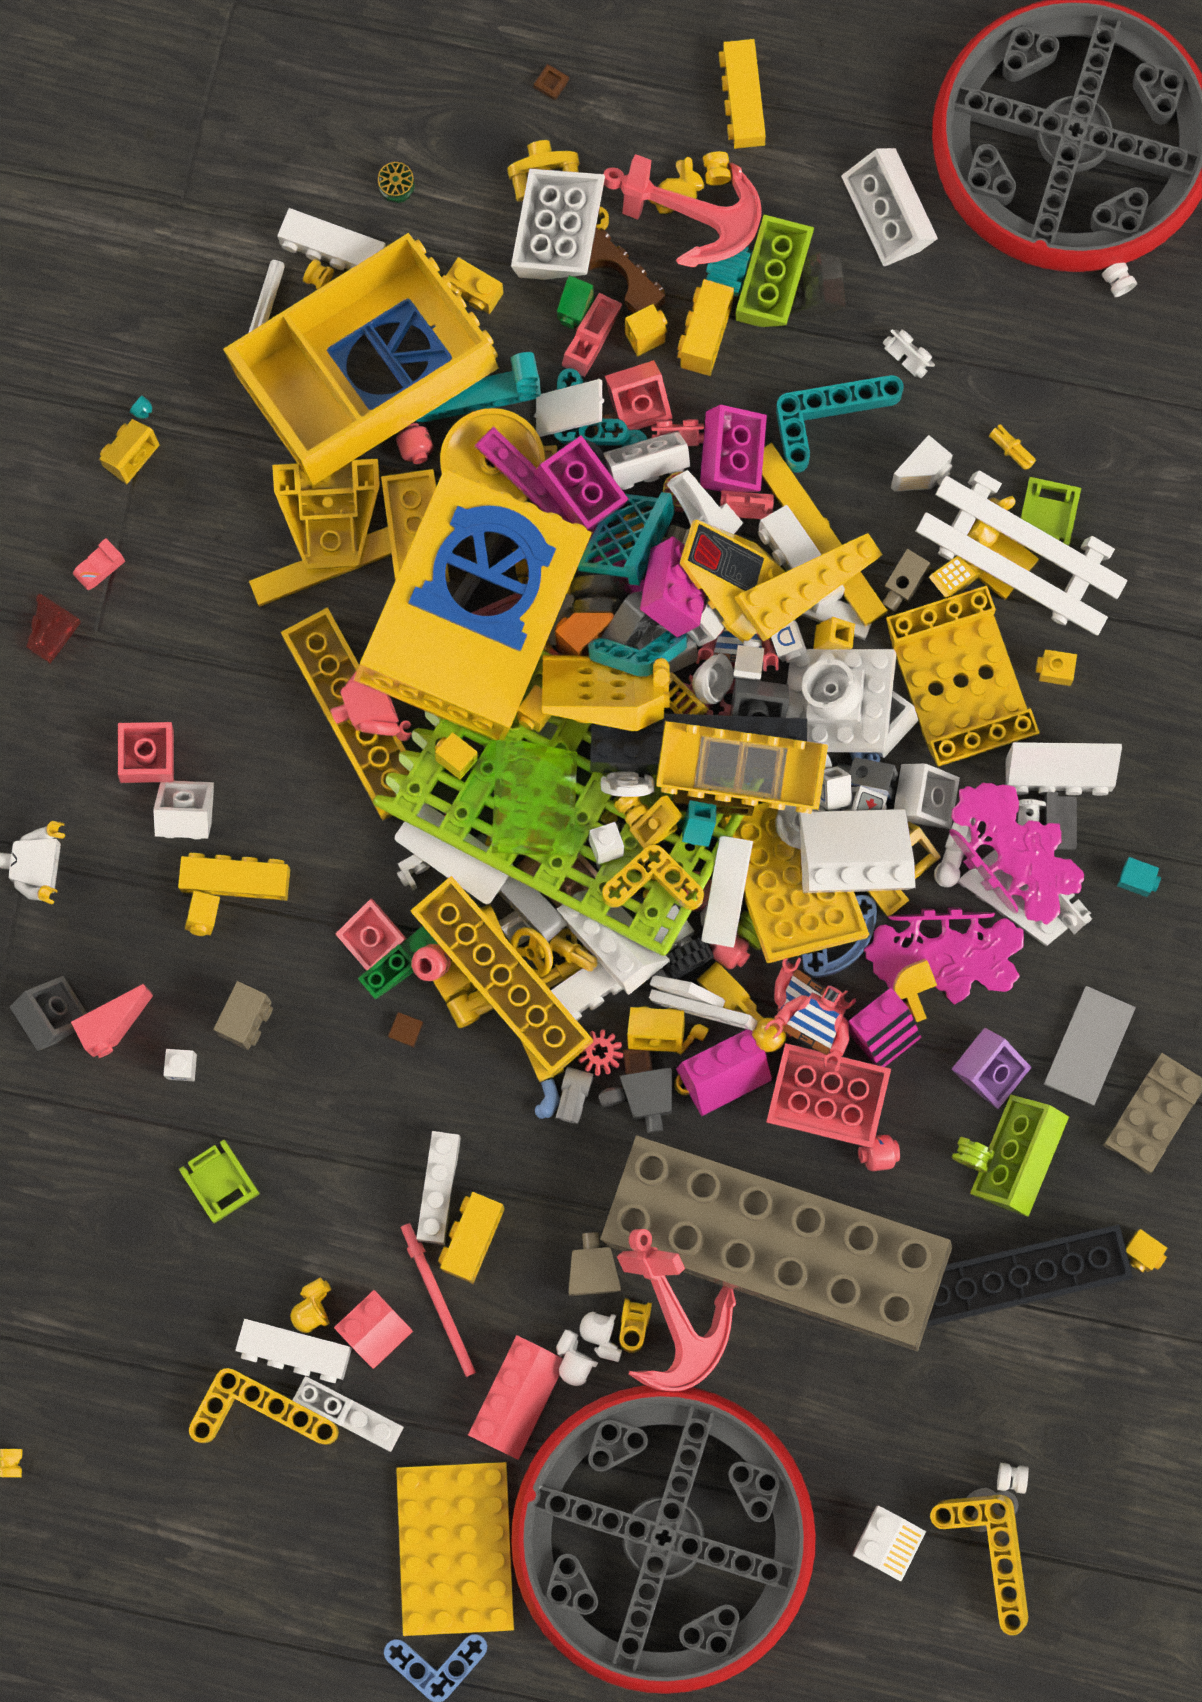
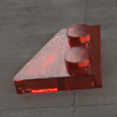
(50, 629)

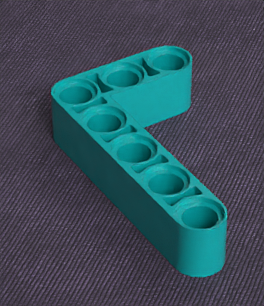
(494, 390)
(828, 407)

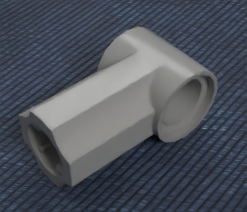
(575, 1089)

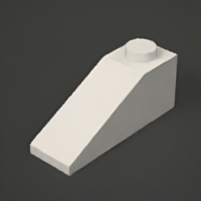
(749, 661)

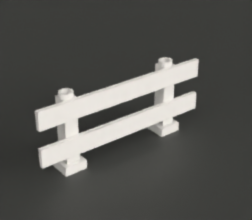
(1085, 568)

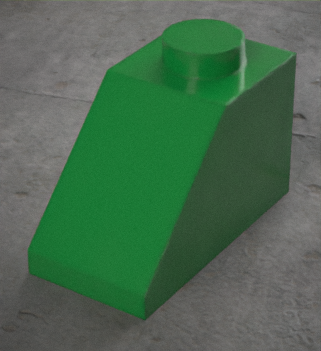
(575, 302)

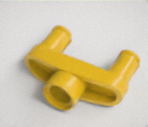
(540, 158)

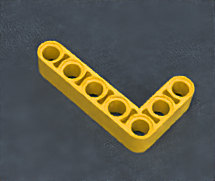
(262, 1405)
(998, 1550)

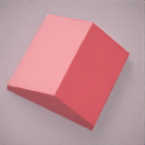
(370, 934)

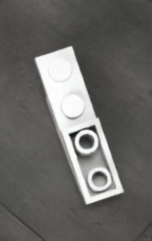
(348, 1413)

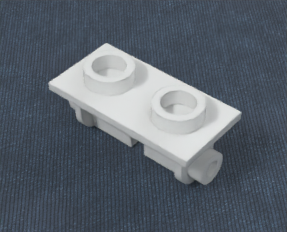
(916, 359)
(1073, 915)

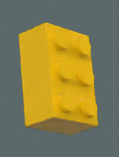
(705, 327)
(471, 1237)

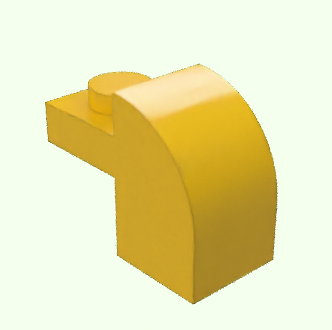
(911, 981)

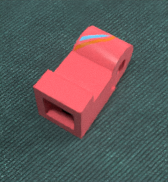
(98, 565)

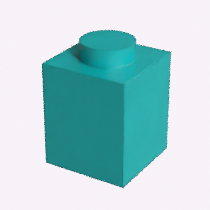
(699, 823)
(1139, 877)

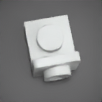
(409, 866)

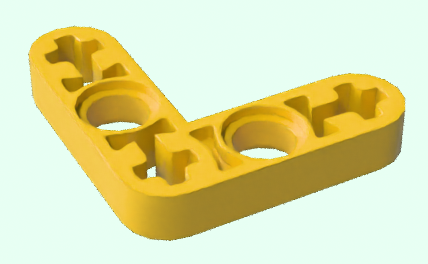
(658, 871)

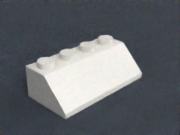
(889, 206)
(621, 957)

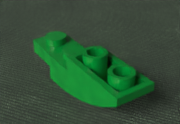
(395, 965)

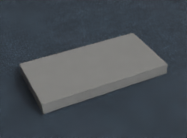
(1089, 1046)

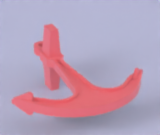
(734, 224)
(694, 1354)

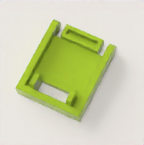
(1050, 515)
(216, 1178)

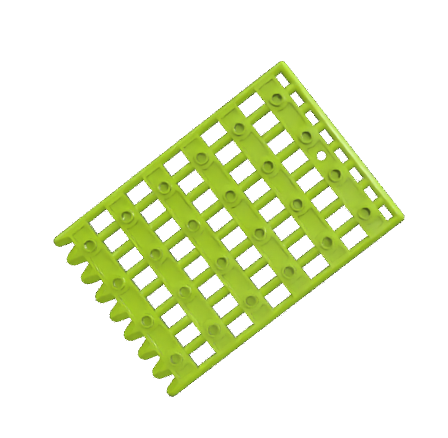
(463, 814)

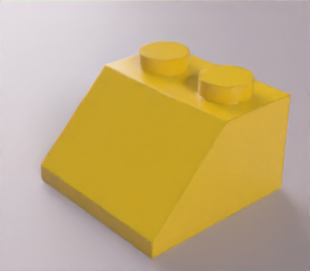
(129, 450)

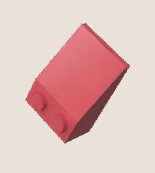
(110, 1022)

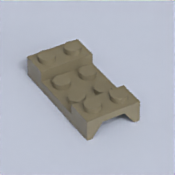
(1155, 1113)

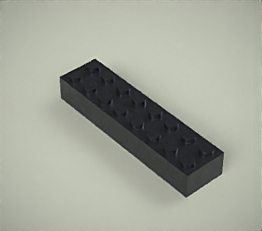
(640, 750)
(1031, 1274)

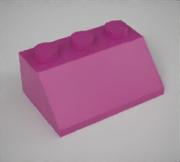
(733, 450)
(725, 1072)

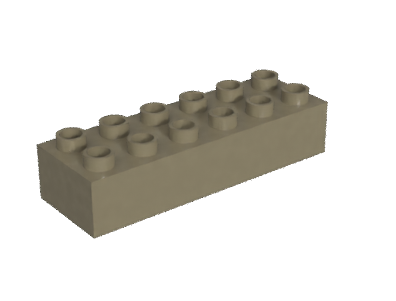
(780, 1242)

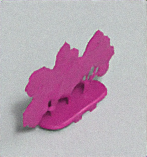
(1022, 851)
(952, 956)

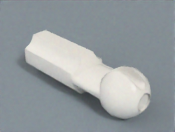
(948, 872)

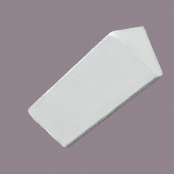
(726, 891)

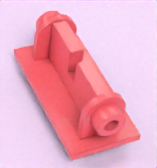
(689, 430)
(748, 504)

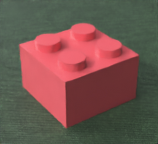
(145, 752)

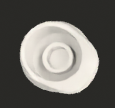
(713, 679)

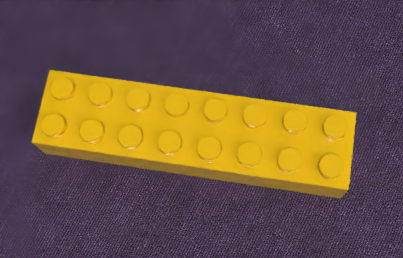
(327, 667)
(502, 976)

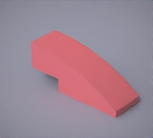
(591, 334)

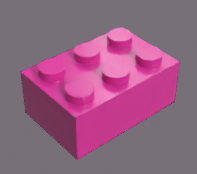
(581, 484)
(669, 592)

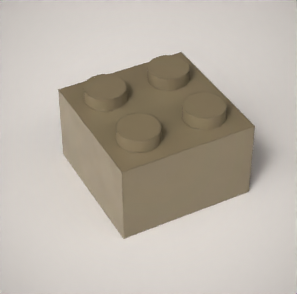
(243, 1016)

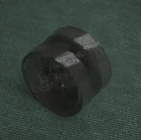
(598, 593)

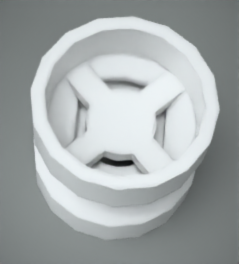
(1119, 279)
(1018, 1481)

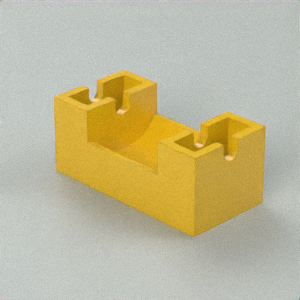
(405, 505)

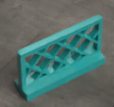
(636, 557)

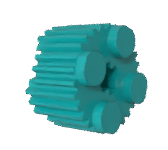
(731, 270)

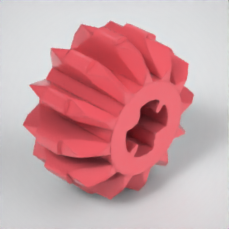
(604, 1044)

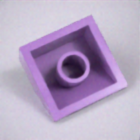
(991, 1067)

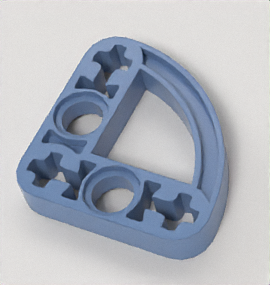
(852, 955)

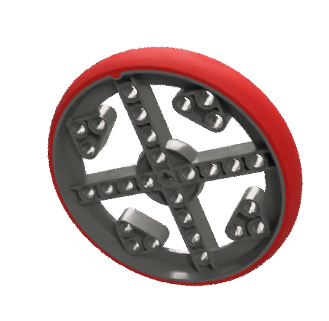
(1039, 26)
(744, 1640)

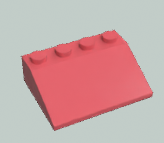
(827, 1101)

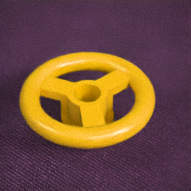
(535, 951)

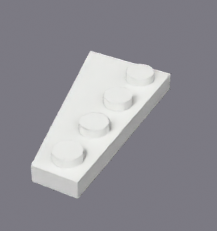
(1043, 933)

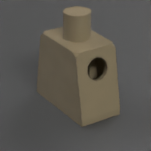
(911, 569)
(593, 1269)

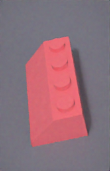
(517, 1397)

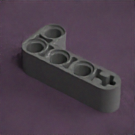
(629, 622)

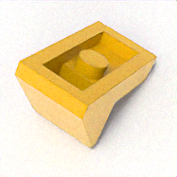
(656, 823)

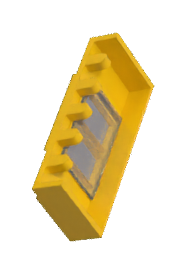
(741, 766)

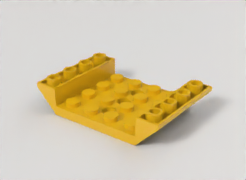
(954, 640)

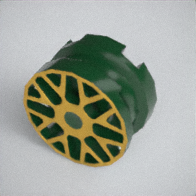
(396, 182)

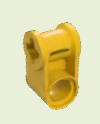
(634, 1323)

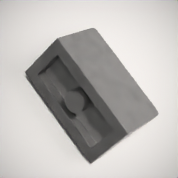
(1063, 812)

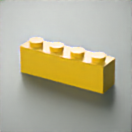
(743, 94)
(233, 877)

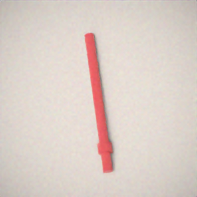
(416, 1251)

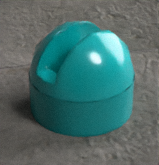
(141, 408)

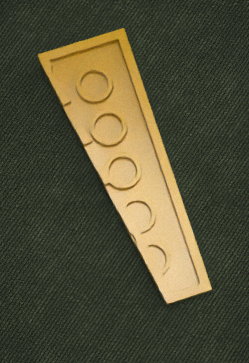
(794, 592)

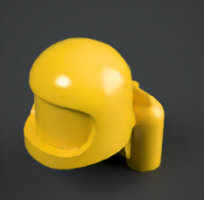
(310, 1311)

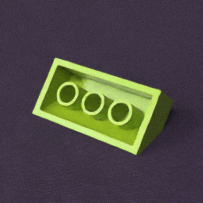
(773, 272)
(1022, 1154)

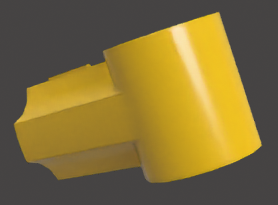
(468, 1008)

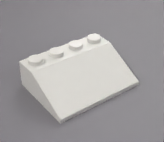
(557, 224)
(1063, 767)
(856, 851)

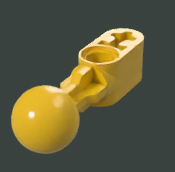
(722, 984)

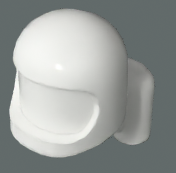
(598, 1330)
(574, 1365)

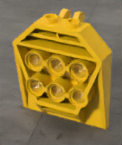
(604, 695)

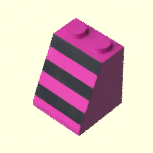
(884, 1029)

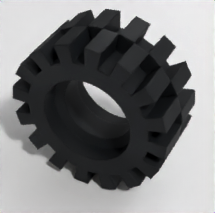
(688, 958)

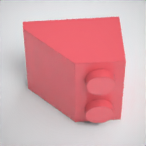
(639, 396)
(373, 1329)

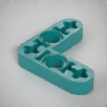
(610, 424)
(634, 660)

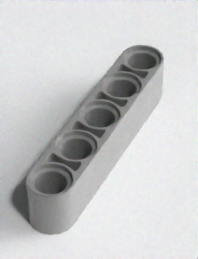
(529, 902)

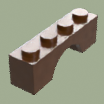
(641, 290)

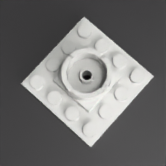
(844, 697)

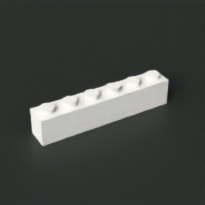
(588, 988)

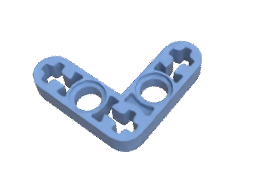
(432, 1675)

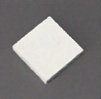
(686, 990)

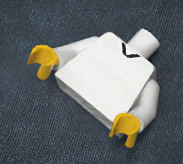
(35, 862)

